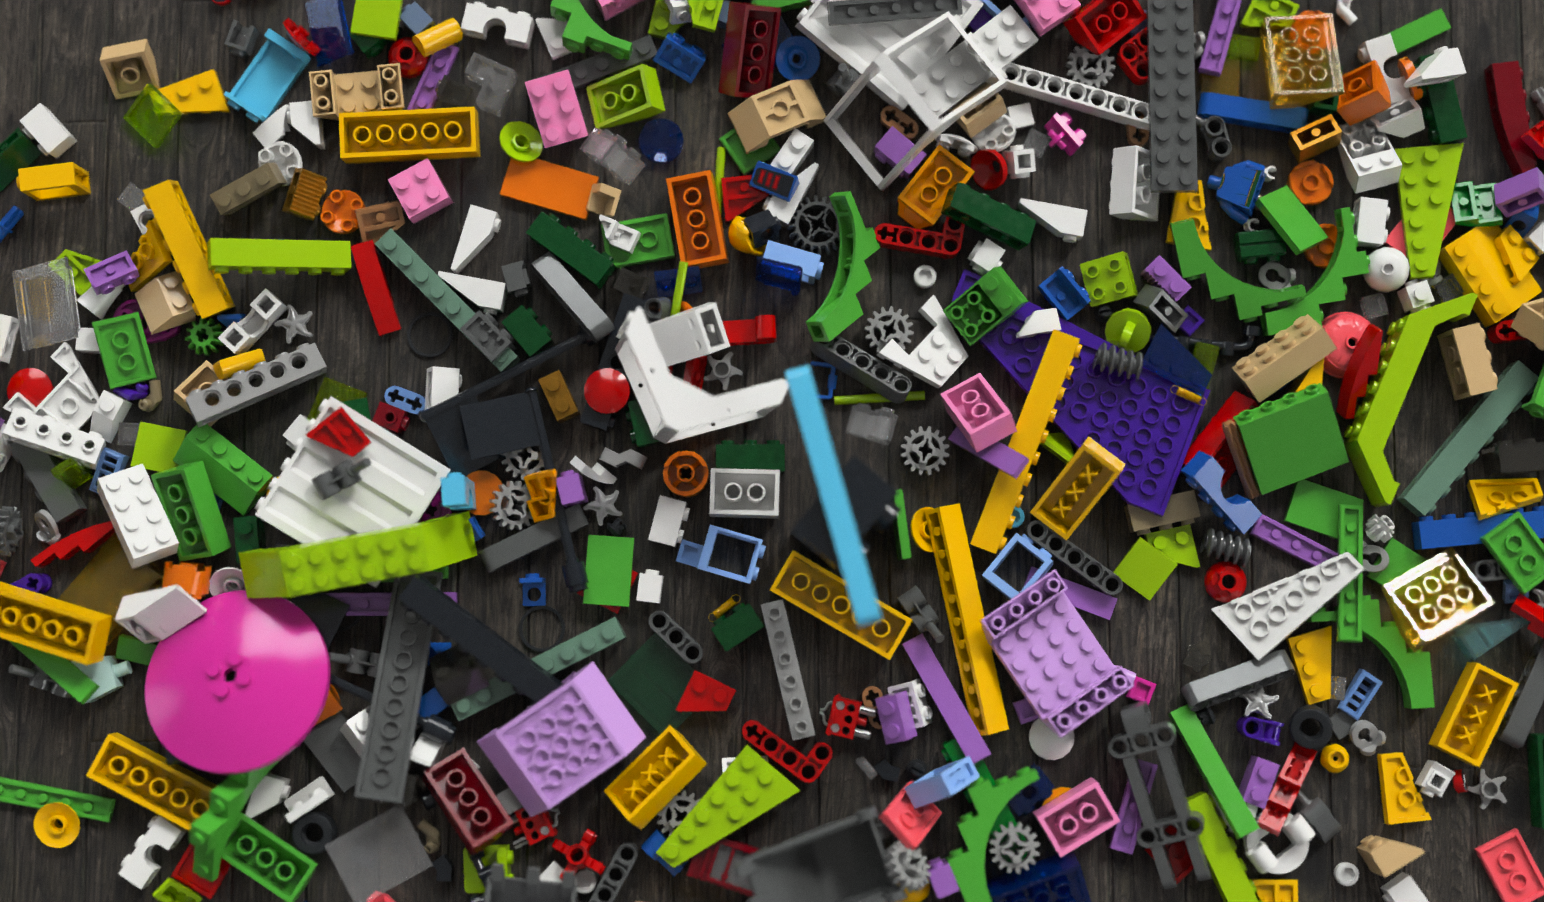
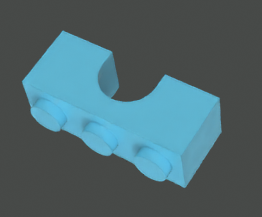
(458, 492)

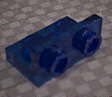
(666, 282)

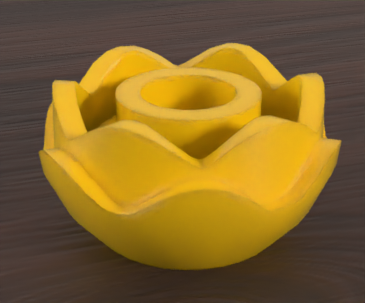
(1329, 753)

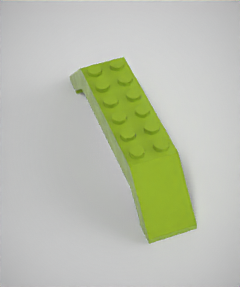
(1387, 392)
(358, 557)

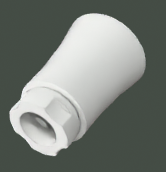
(99, 303)

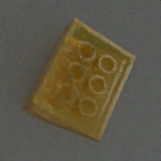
(1300, 59)
(109, 579)
(1435, 599)

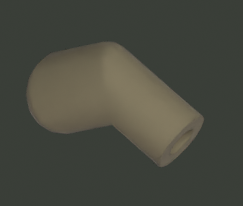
(153, 399)
(432, 836)

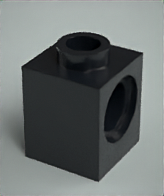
(762, 228)

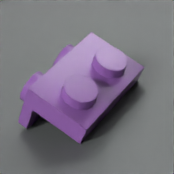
(111, 273)

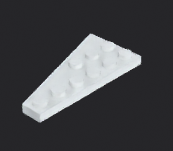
(1277, 610)

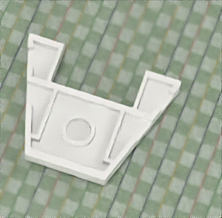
(936, 354)
(70, 400)

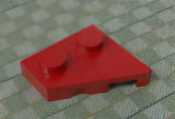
(739, 195)
(340, 433)

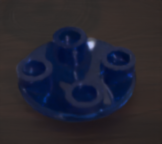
(661, 140)

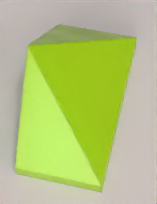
(1059, 446)
(175, 892)

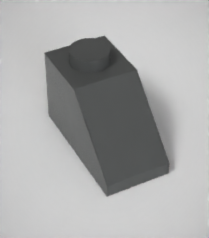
(1160, 307)

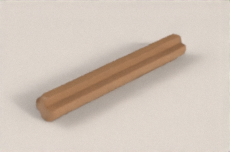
(1240, 459)

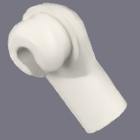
(1344, 12)

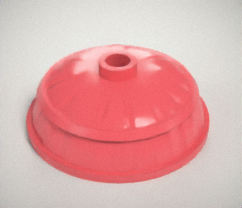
(1341, 328)

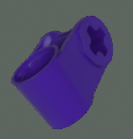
(30, 582)
(1263, 729)

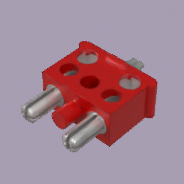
(838, 720)
(542, 825)

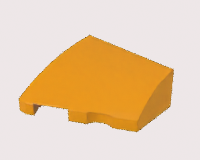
(543, 494)

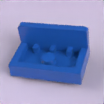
(1064, 293)

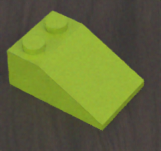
(626, 97)

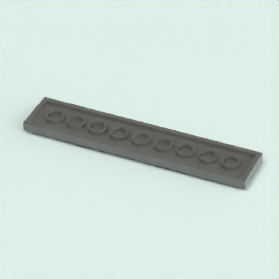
(1171, 96)
(396, 699)

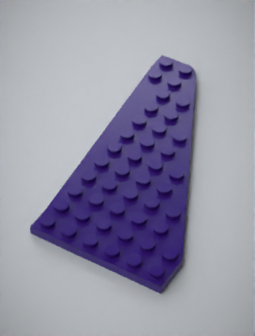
(1130, 419)

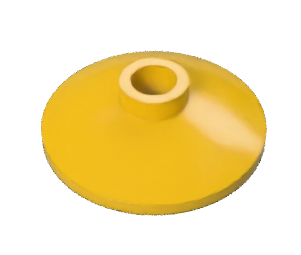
(920, 530)
(49, 830)

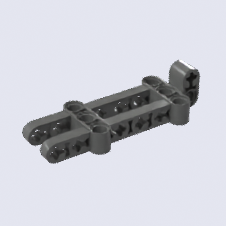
(1137, 722)

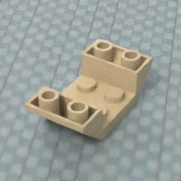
(356, 91)
(776, 113)

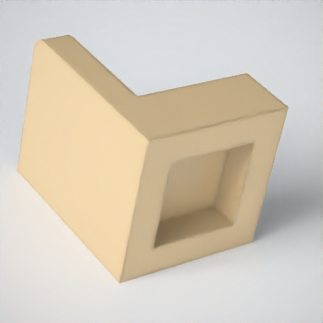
(603, 199)

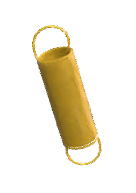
(1188, 395)
(721, 610)

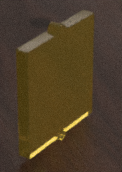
(1225, 84)

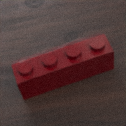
(749, 49)
(467, 801)

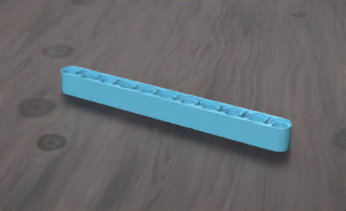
(833, 496)

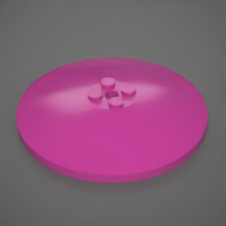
(260, 713)

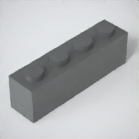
(60, 498)

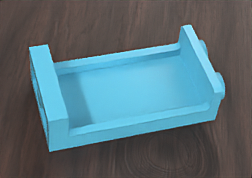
(268, 77)

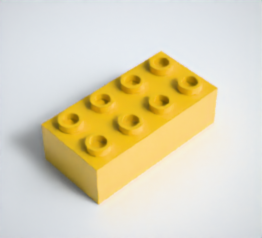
(1077, 488)
(1473, 713)
(655, 777)

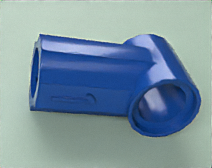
(652, 844)

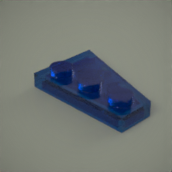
(1175, 363)

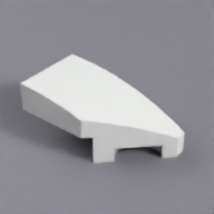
(274, 127)
(620, 235)
(1040, 323)
(597, 473)

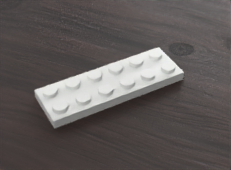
(962, 69)

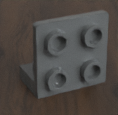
(484, 333)

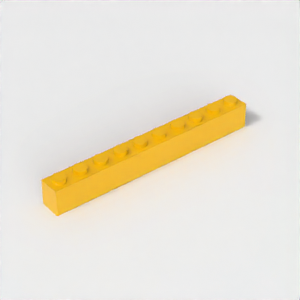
(1030, 433)
(964, 617)

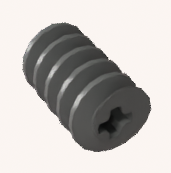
(1119, 361)
(1227, 546)

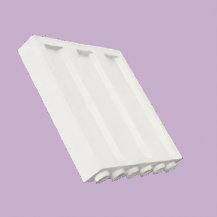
(862, 43)
(391, 491)

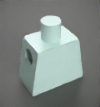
(105, 674)

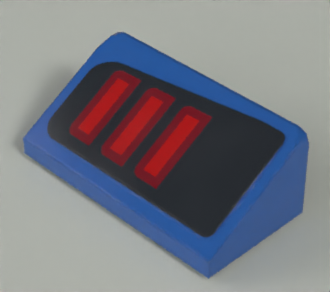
(774, 181)

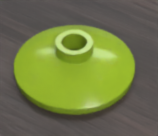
(524, 135)

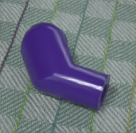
(132, 394)

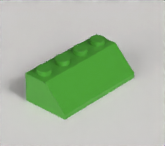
(230, 471)
(191, 510)
(268, 859)

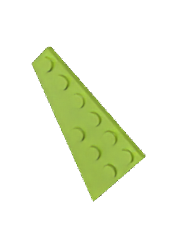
(1425, 201)
(736, 798)

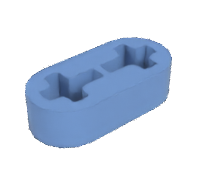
(408, 395)

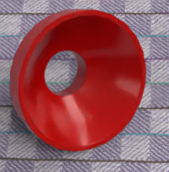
(409, 68)
(984, 172)
(1214, 585)

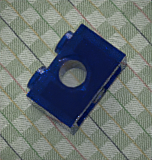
(1042, 791)

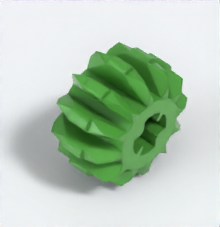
(200, 344)

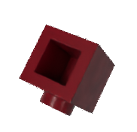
(391, 418)

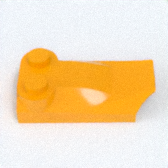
(925, 194)

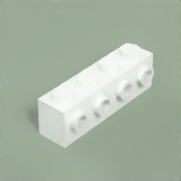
(54, 438)

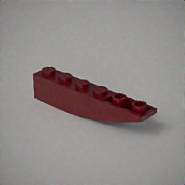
(1509, 114)

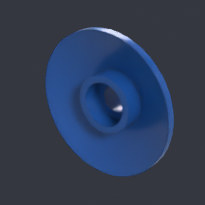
(808, 61)

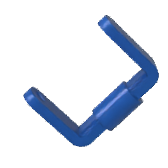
(832, 379)

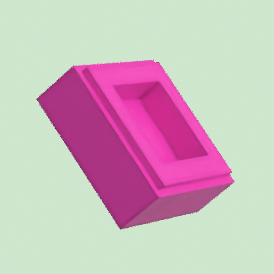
(1141, 691)

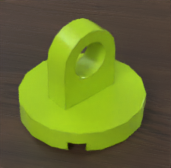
(1128, 329)

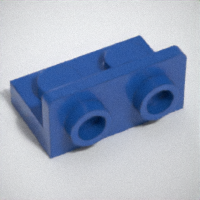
(680, 57)

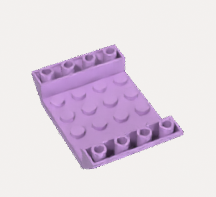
(1053, 655)
(562, 741)

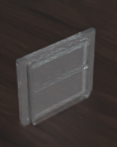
(46, 304)
(378, 855)

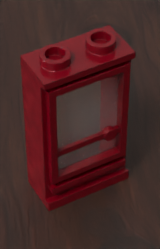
(717, 865)

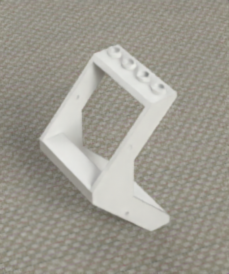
(936, 126)
(675, 407)

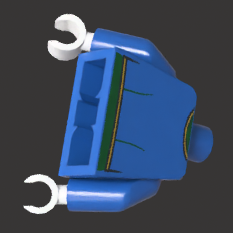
(1240, 190)

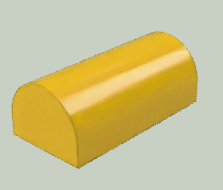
(438, 37)
(227, 367)

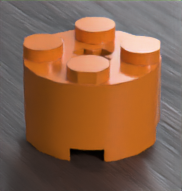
(686, 460)
(189, 576)

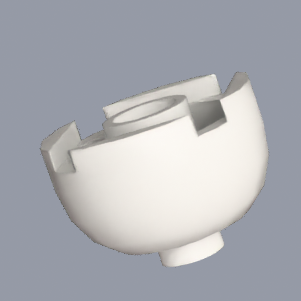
(1387, 269)

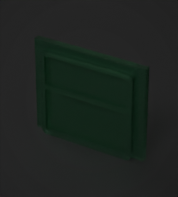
(655, 683)

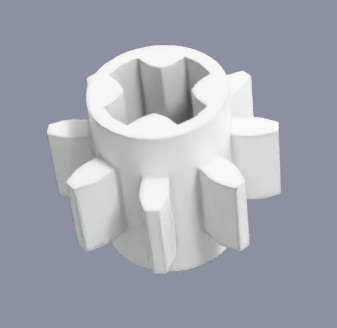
(1379, 528)

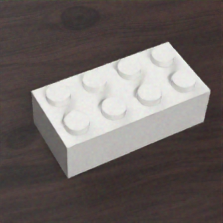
(137, 516)

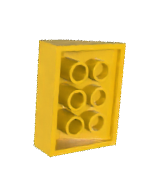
(1481, 271)

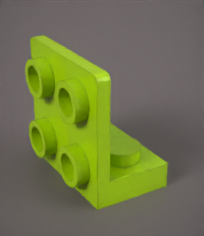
(1109, 279)

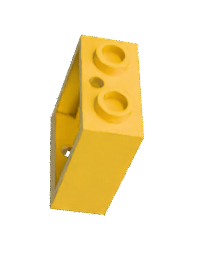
(53, 181)

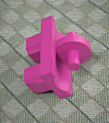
(1063, 135)

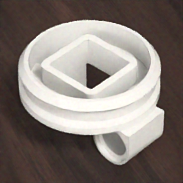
(1290, 858)

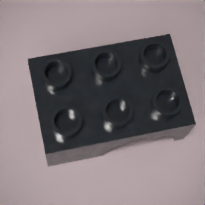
(870, 506)

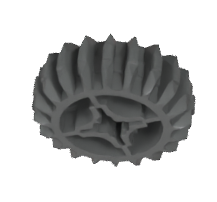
(808, 219)

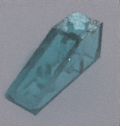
(1480, 637)

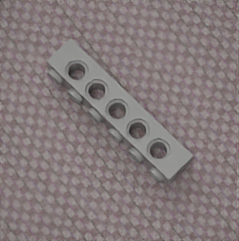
(250, 395)
(787, 669)

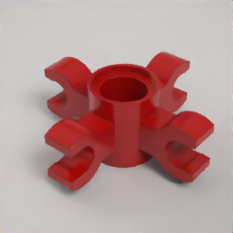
(569, 851)

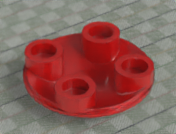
(299, 36)
(31, 384)
(607, 391)

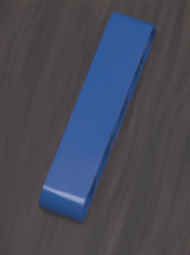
(1251, 112)

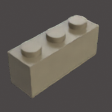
(248, 188)
(1180, 508)

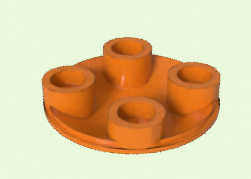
(339, 211)

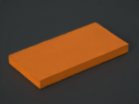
(549, 186)

